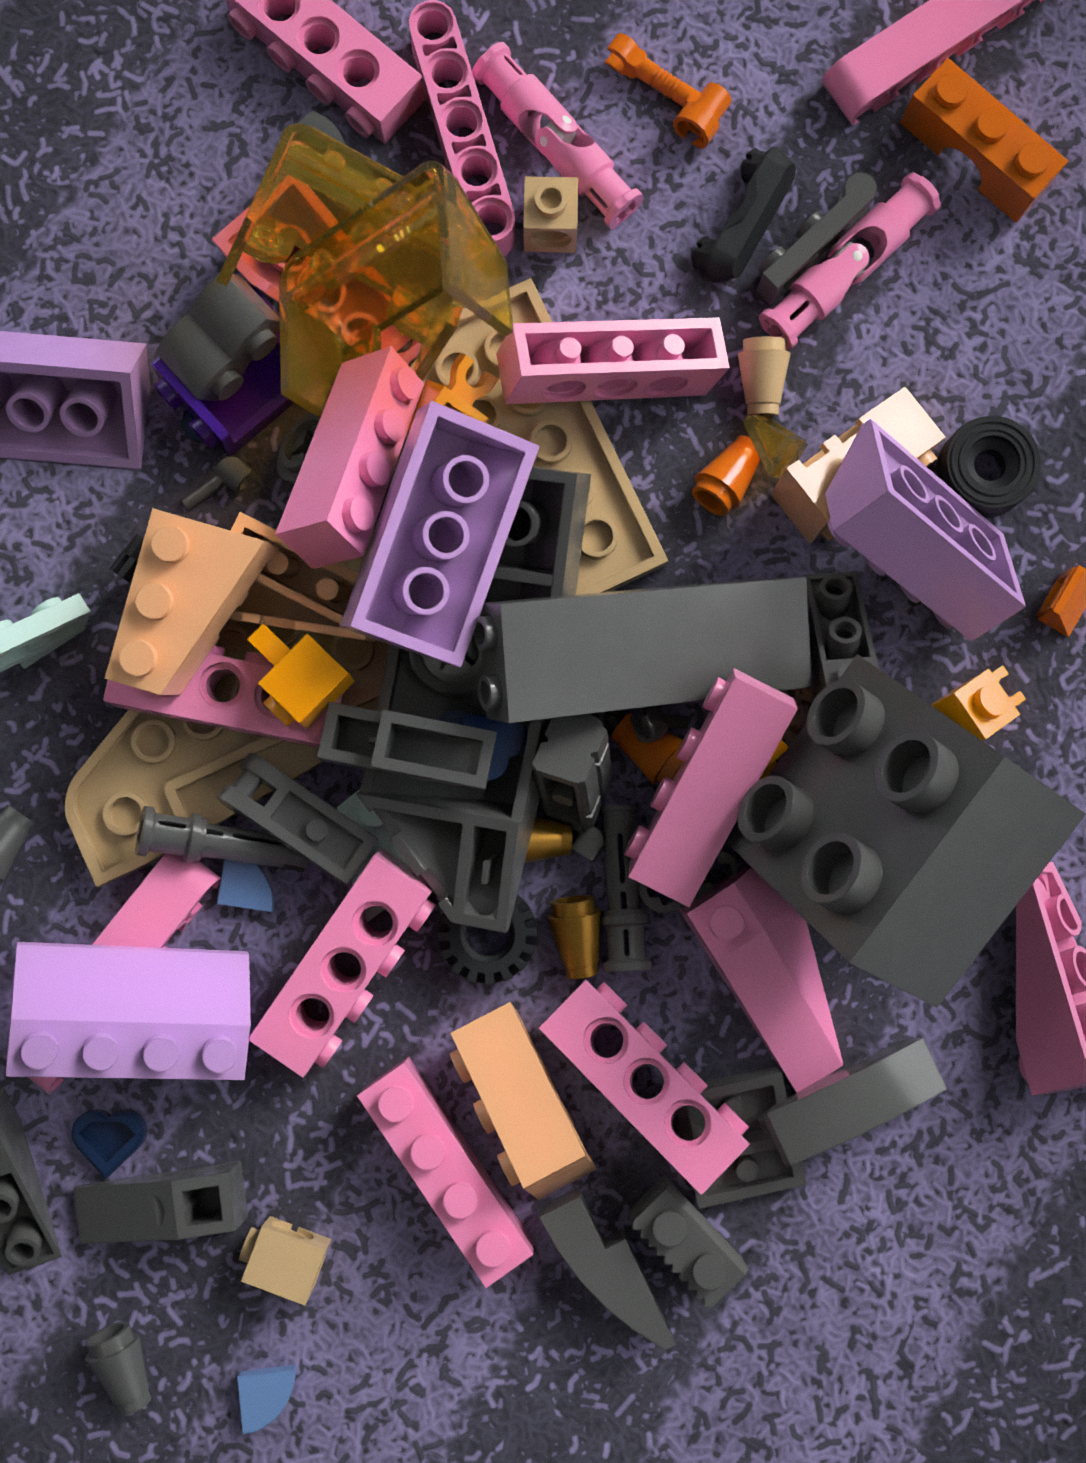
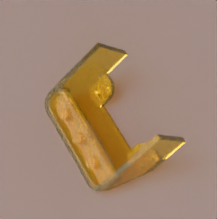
(305, 193)
(378, 269)

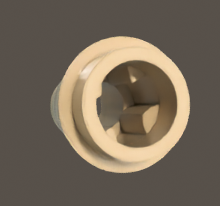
(763, 373)

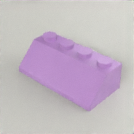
(73, 399)
(440, 534)
(922, 535)
(128, 1012)

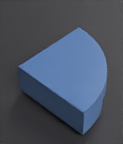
(245, 887)
(264, 1395)

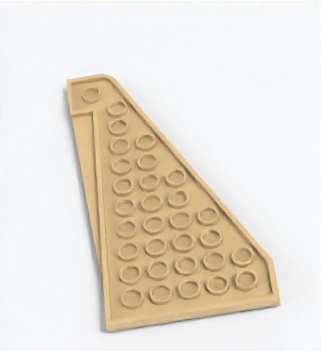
(187, 764)

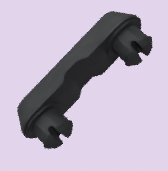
(769, 180)

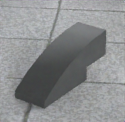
(407, 746)
(854, 1100)
(605, 1266)

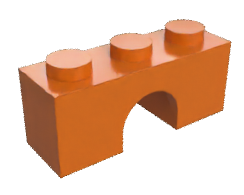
(962, 115)

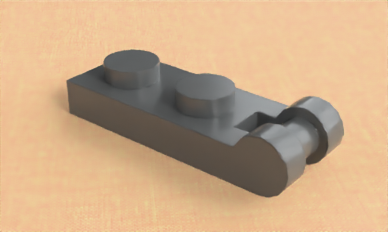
(816, 238)
(299, 820)

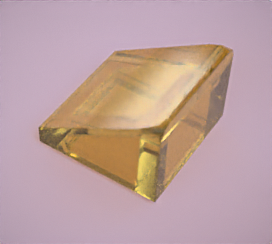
(774, 444)

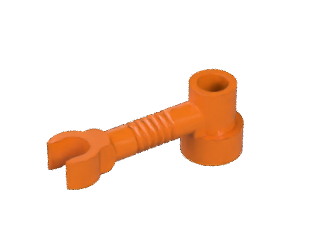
(700, 109)

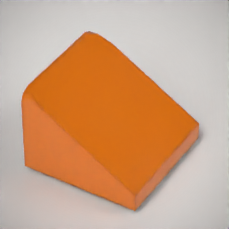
(1065, 601)

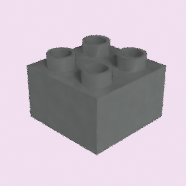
(899, 832)

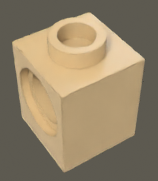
(550, 214)
(283, 1259)

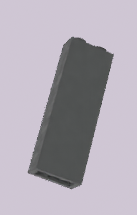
(639, 646)

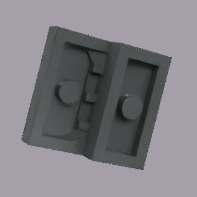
(759, 1166)

